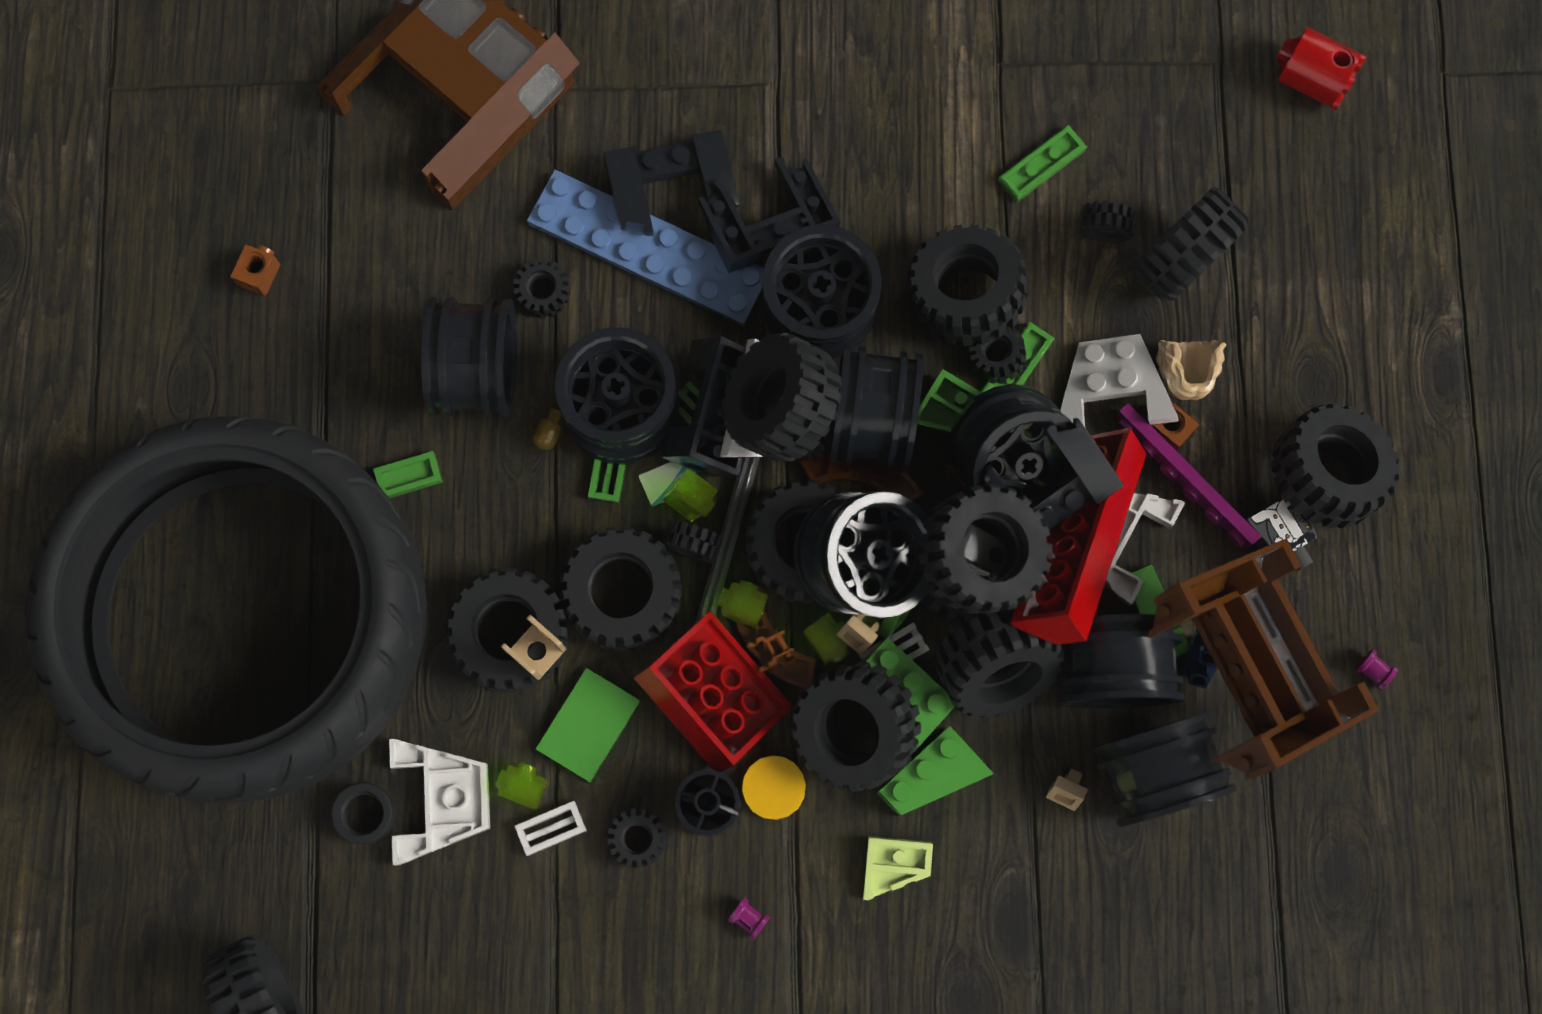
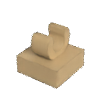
(858, 634)
(1067, 791)

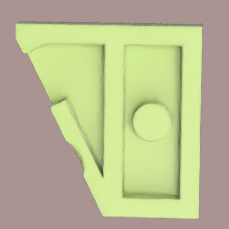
(895, 863)

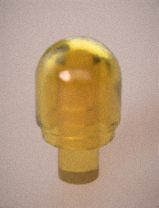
(548, 431)

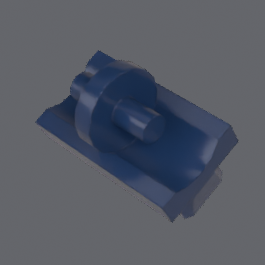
(1198, 663)

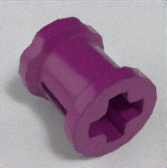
(1376, 669)
(749, 918)

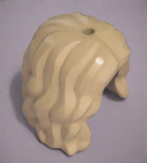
(1190, 367)

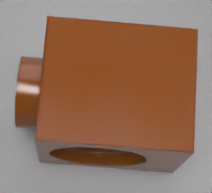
(259, 281)
(1184, 428)

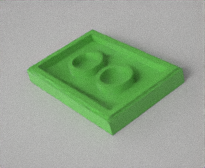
(588, 725)

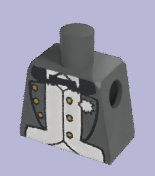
(1281, 523)
(984, 553)

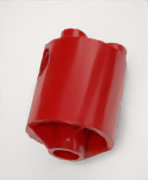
(1319, 67)

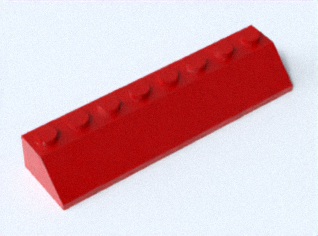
(1083, 552)

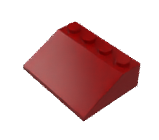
(713, 693)

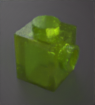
(691, 495)
(743, 603)
(824, 640)
(521, 785)

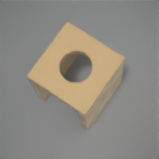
(536, 633)

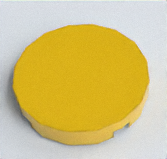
(773, 787)

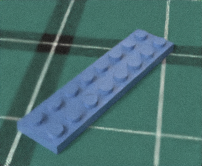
(667, 259)

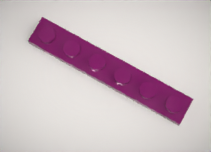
(1193, 484)

